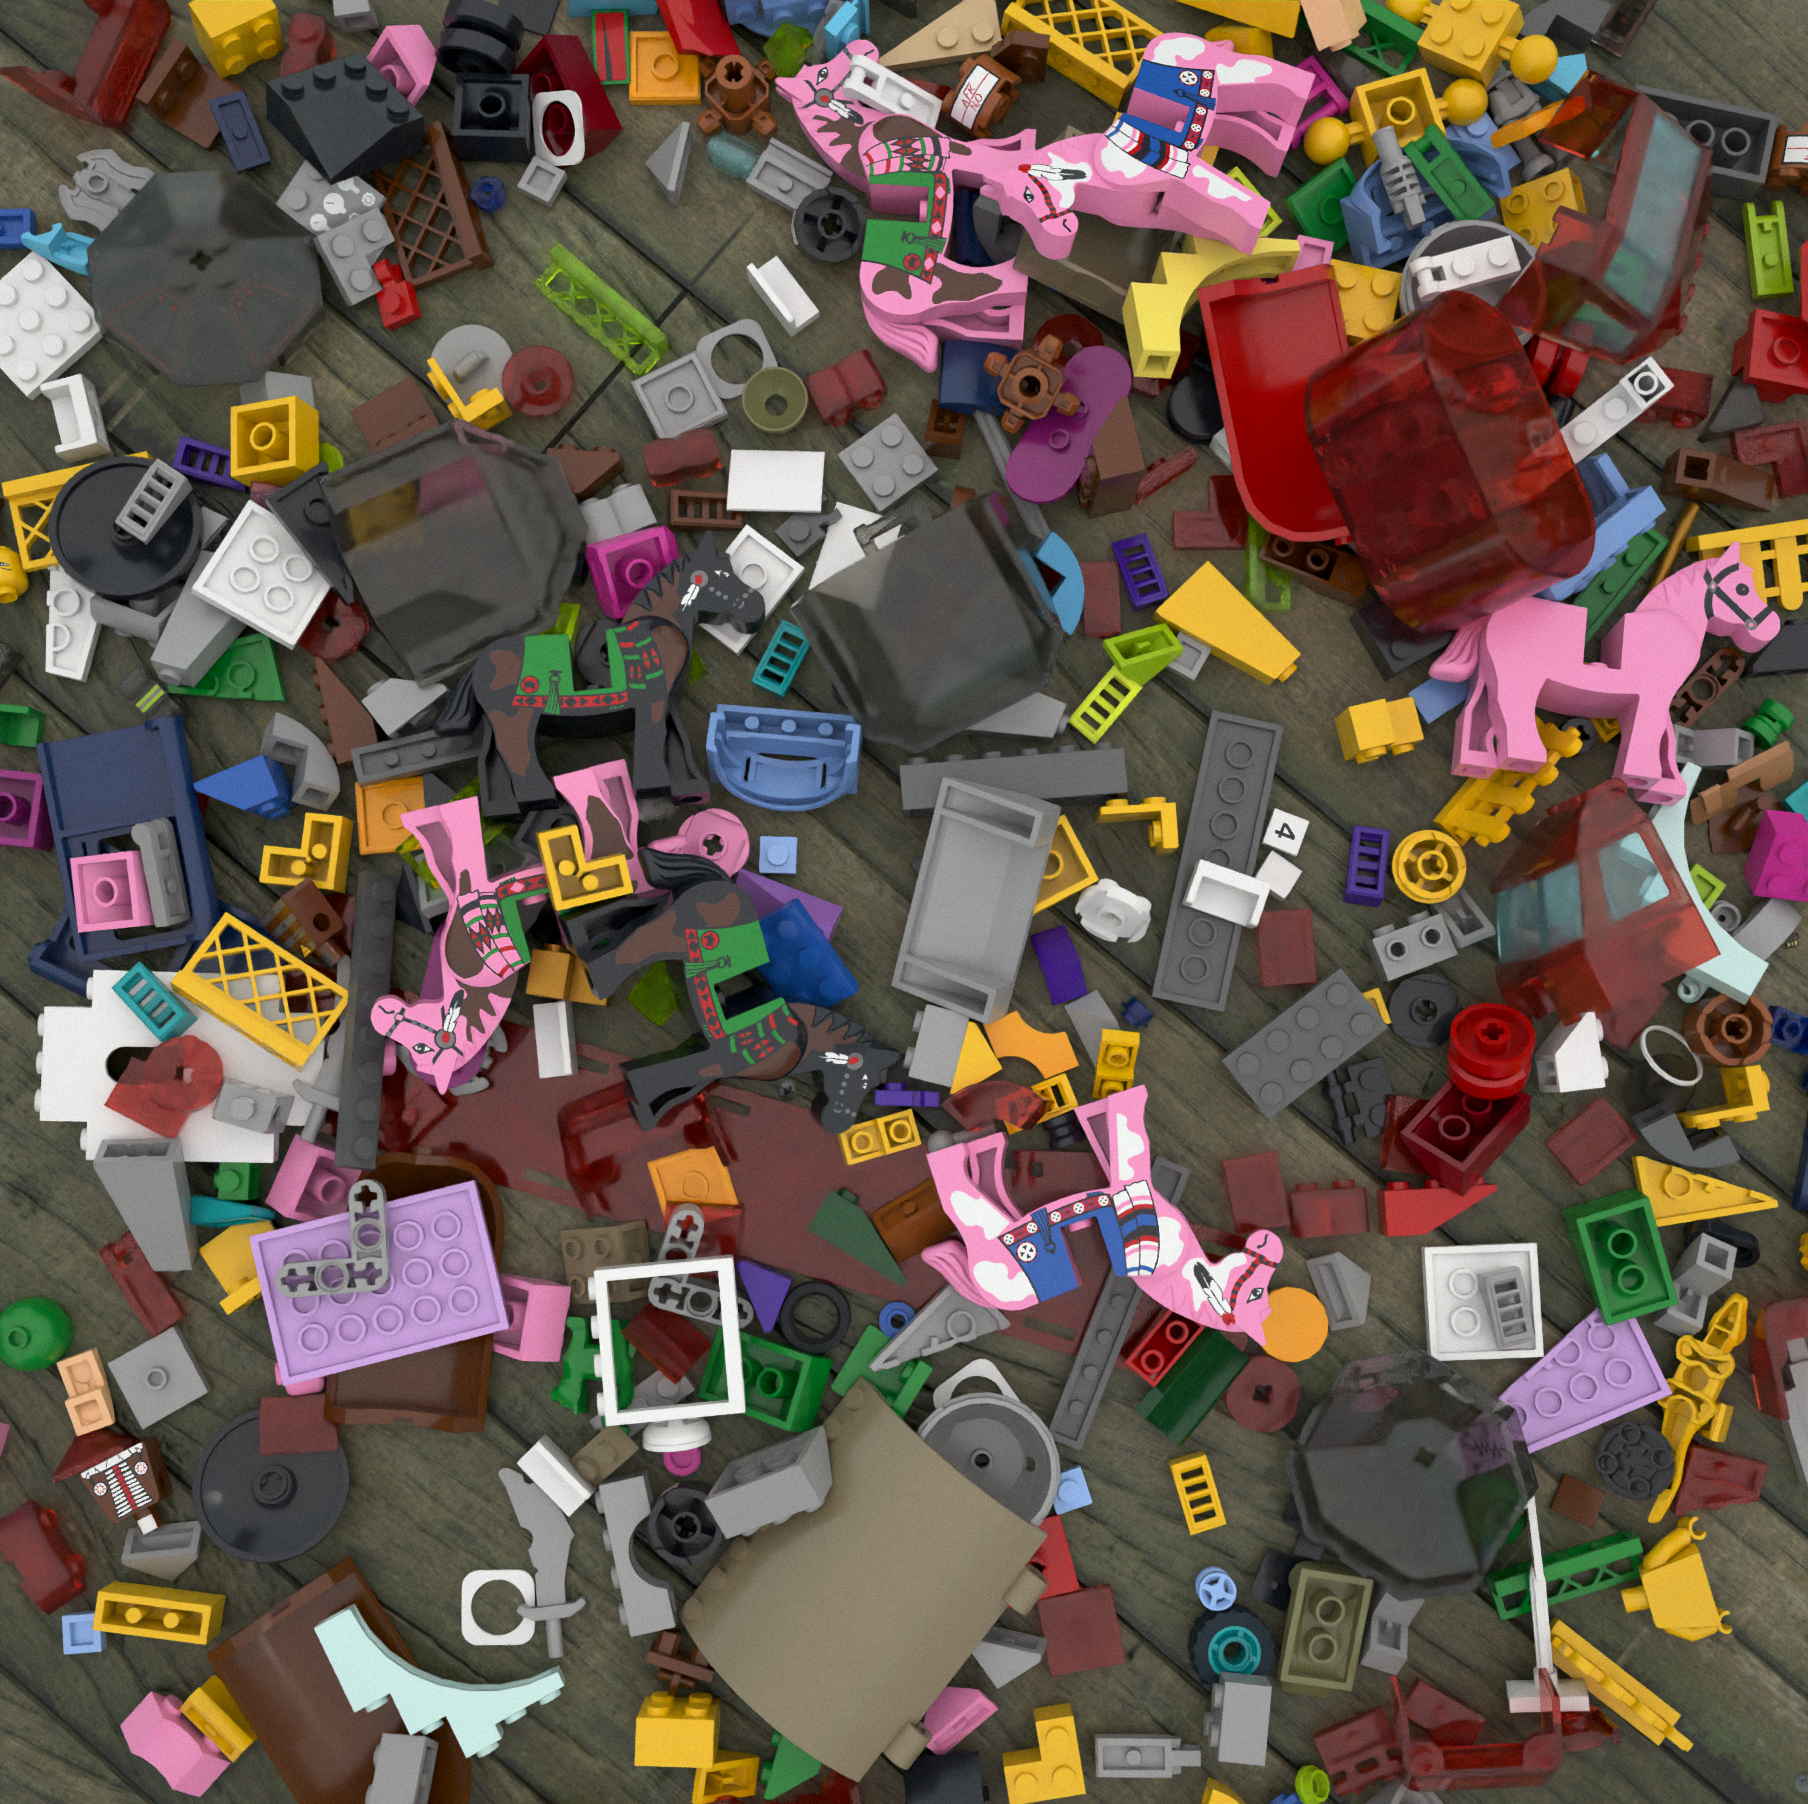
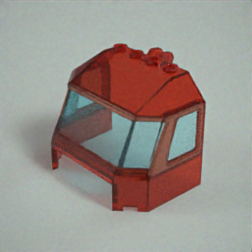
(1622, 280)
(1593, 910)

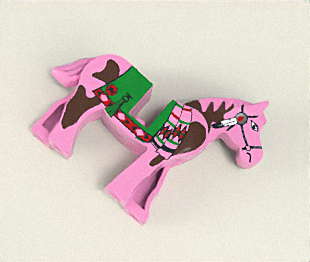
(912, 169)
(483, 929)

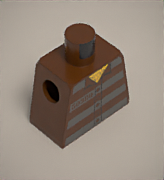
(305, 924)

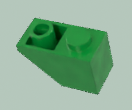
(788, 1769)

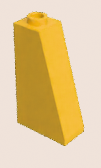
(1271, 15)
(1225, 621)

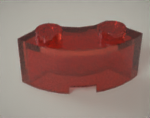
(997, 1101)
(42, 1556)

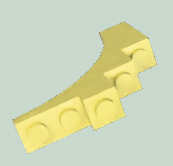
(1156, 308)

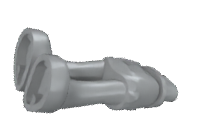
(1511, 101)

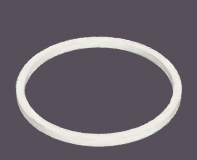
(1657, 1068)

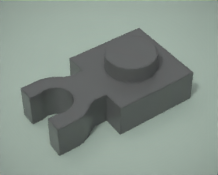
(804, 531)

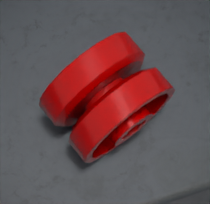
(1556, 365)
(1490, 1051)

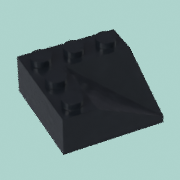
(344, 117)

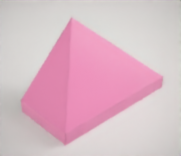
(955, 1716)

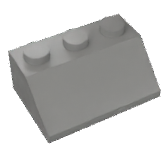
(772, 1484)

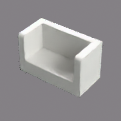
(77, 418)
(1226, 894)

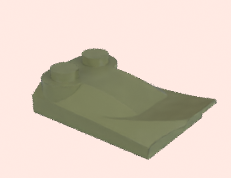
(1323, 1628)

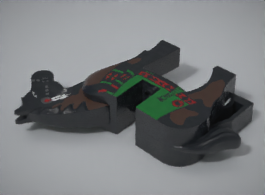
(531, 691)
(707, 935)

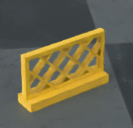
(1068, 53)
(36, 492)
(243, 1019)

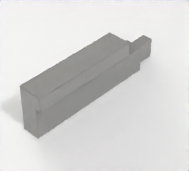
(1797, 1400)

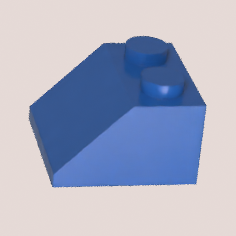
(254, 786)

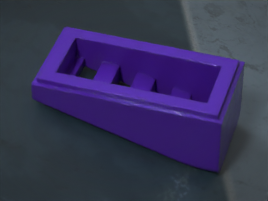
(182, 456)
(1149, 599)
(1360, 895)

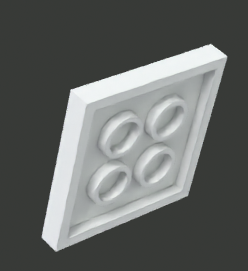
(42, 324)
(263, 578)
(1455, 1304)

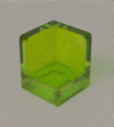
(787, 49)

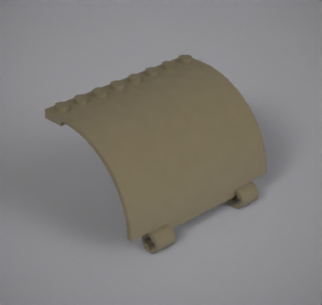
(872, 1601)

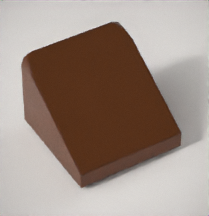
(1577, 1500)

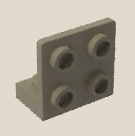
(605, 1246)

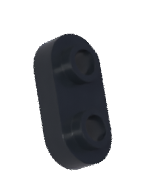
(1745, 1242)

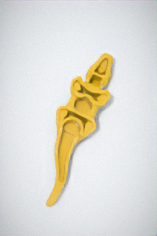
(1697, 1385)

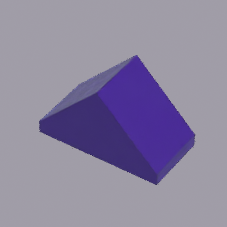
(1059, 964)
(766, 1290)

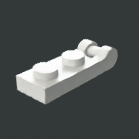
(889, 91)
(1466, 267)

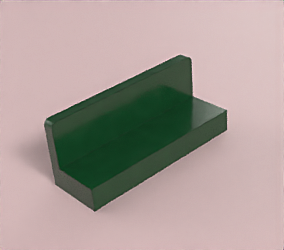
(1193, 1385)

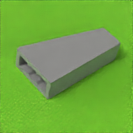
(193, 635)
(1030, 719)
(153, 1197)

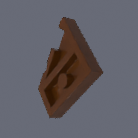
(1023, 54)

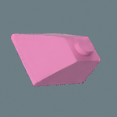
(405, 59)

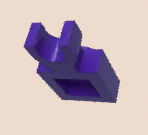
(896, 1095)

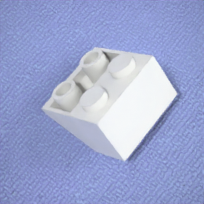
(1572, 1057)

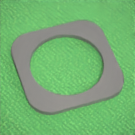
(707, 344)

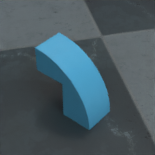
(1069, 590)

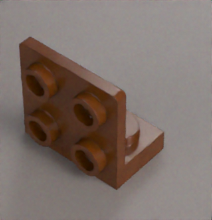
(180, 93)
(394, 416)

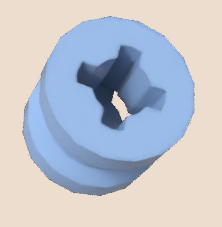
(1222, 1593)

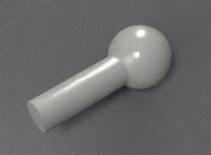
(943, 1139)

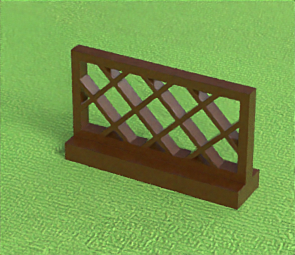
(460, 205)

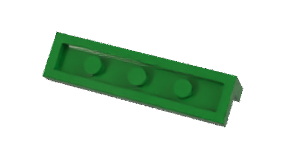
(1382, 27)
(1562, 1566)

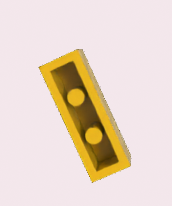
(159, 1612)

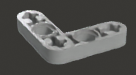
(361, 1253)
(671, 1300)

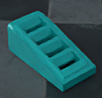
(769, 685)
(177, 1025)
(216, 1213)

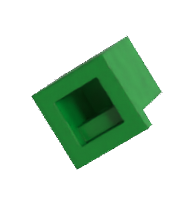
(238, 1180)

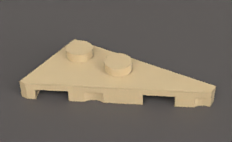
(958, 34)

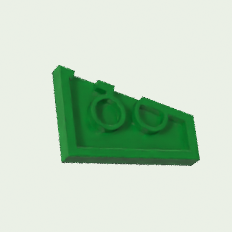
(243, 672)

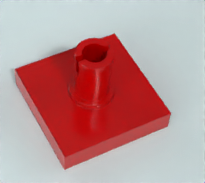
(1054, 1559)

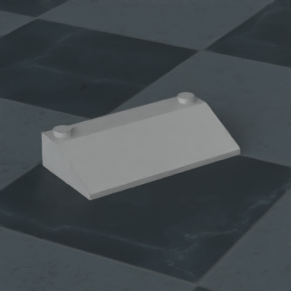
(975, 898)

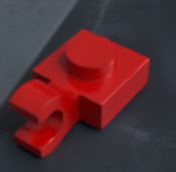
(398, 299)

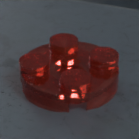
(343, 639)
(179, 1096)
(1282, 1397)

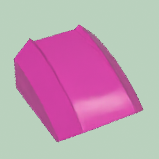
(626, 564)

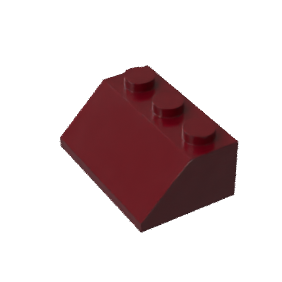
(562, 65)
(1463, 1134)

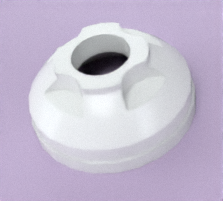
(676, 1435)

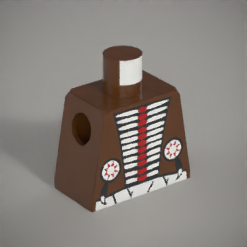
(131, 1484)

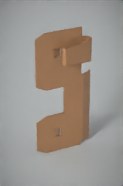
(1772, 768)

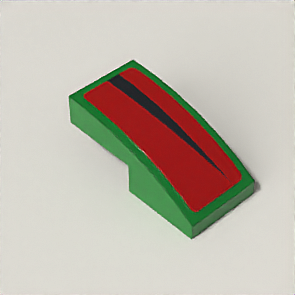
(611, 46)

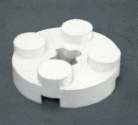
(1129, 910)

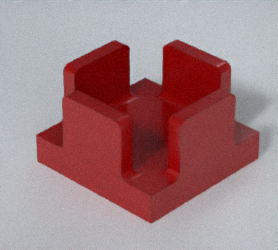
(1773, 355)

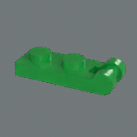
(1449, 175)

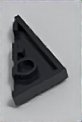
(305, 518)

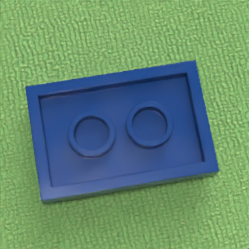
(802, 958)

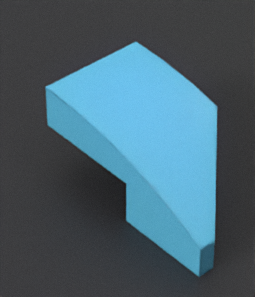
(61, 248)

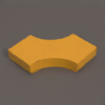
(1524, 126)
(1046, 1051)

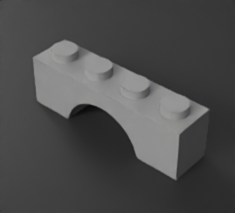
(647, 1600)

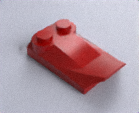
(698, 27)

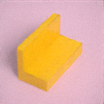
(219, 1718)

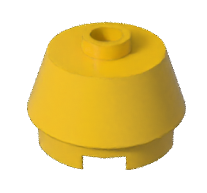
(1429, 866)

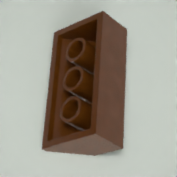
(1113, 465)

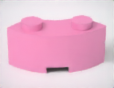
(173, 1744)

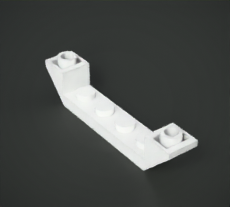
(1616, 409)

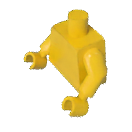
(1677, 1587)

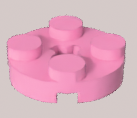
(731, 833)

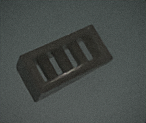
(1339, 66)

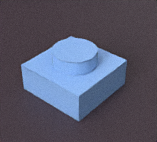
(778, 855)
(1072, 1490)
(78, 1633)

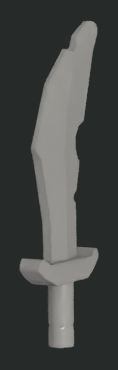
(327, 1086)
(548, 1554)

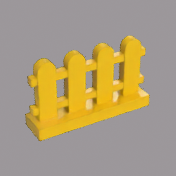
(1783, 553)
(1471, 806)
(1614, 1686)

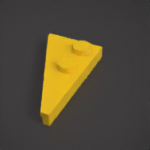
(1688, 1196)

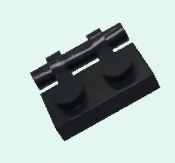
(1370, 1093)

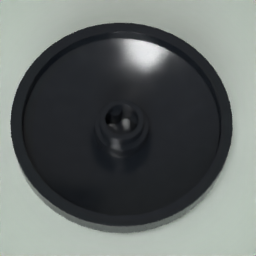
(104, 555)
(268, 1503)

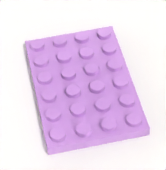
(437, 1294)

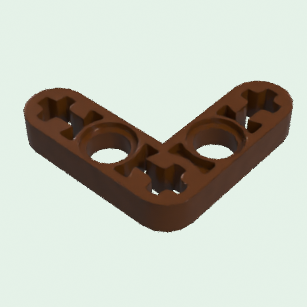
(1726, 678)

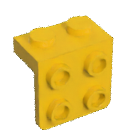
(1745, 1096)

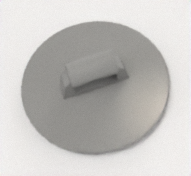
(472, 360)

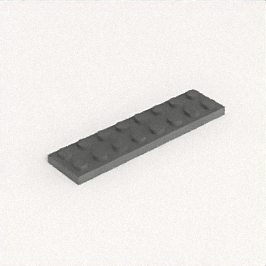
(1226, 831)

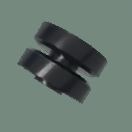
(479, 38)

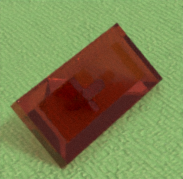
(90, 1450)

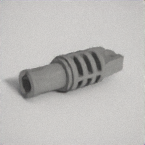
(1399, 179)

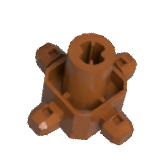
(737, 96)
(1016, 385)

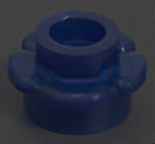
(494, 200)
(1136, 1013)

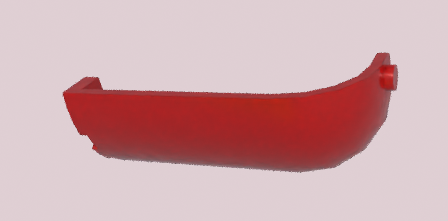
(1262, 354)

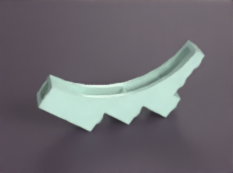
(1736, 969)
(474, 1711)

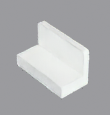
(783, 295)
(555, 1039)
(556, 1475)

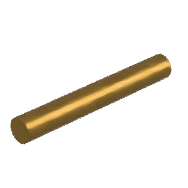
(1674, 546)

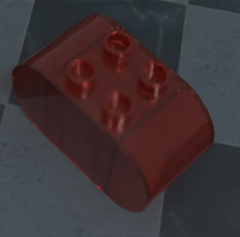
(1449, 465)

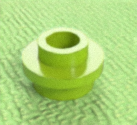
(1312, 1785)

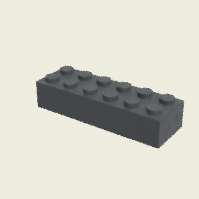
(1059, 777)

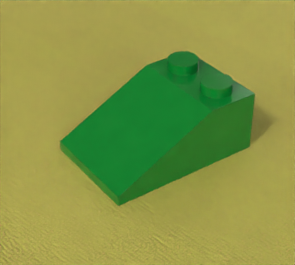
(1621, 1255)
(779, 1380)

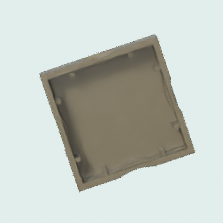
(1101, 259)

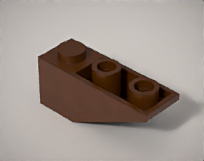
(1716, 480)
(1317, 567)
(345, 714)

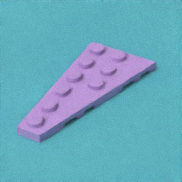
(1586, 1381)

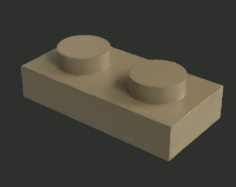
(603, 1454)

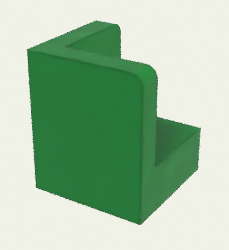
(21, 726)

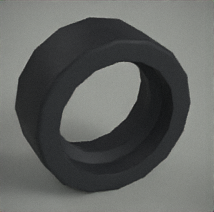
(790, 1330)

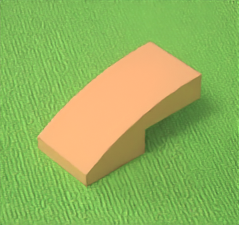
(88, 1391)

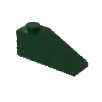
(852, 1231)

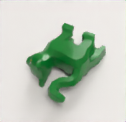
(579, 1368)

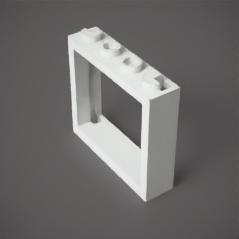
(602, 1329)

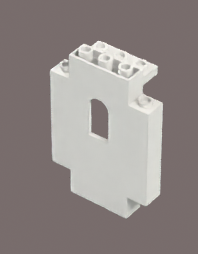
(83, 1037)

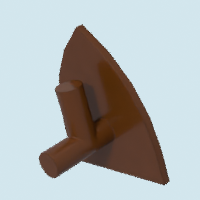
(1738, 826)

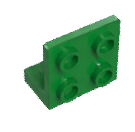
(896, 1384)

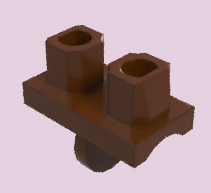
(668, 1656)

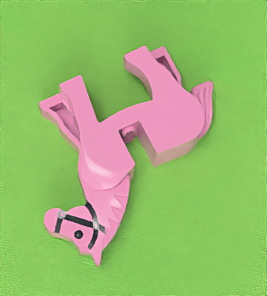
(1535, 659)

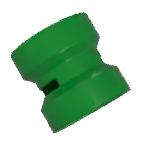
(1768, 723)

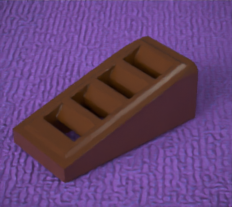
(690, 523)

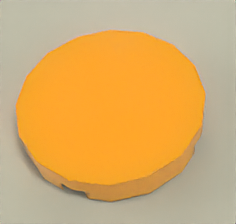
(1295, 1325)

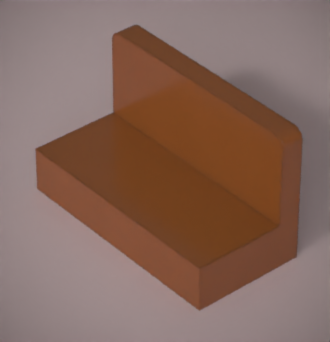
(913, 1221)

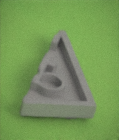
(938, 1326)

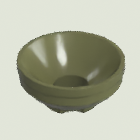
(773, 383)

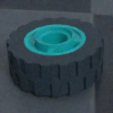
(1218, 1629)

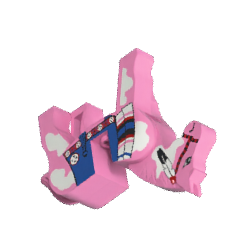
(1149, 159)
(1029, 1259)

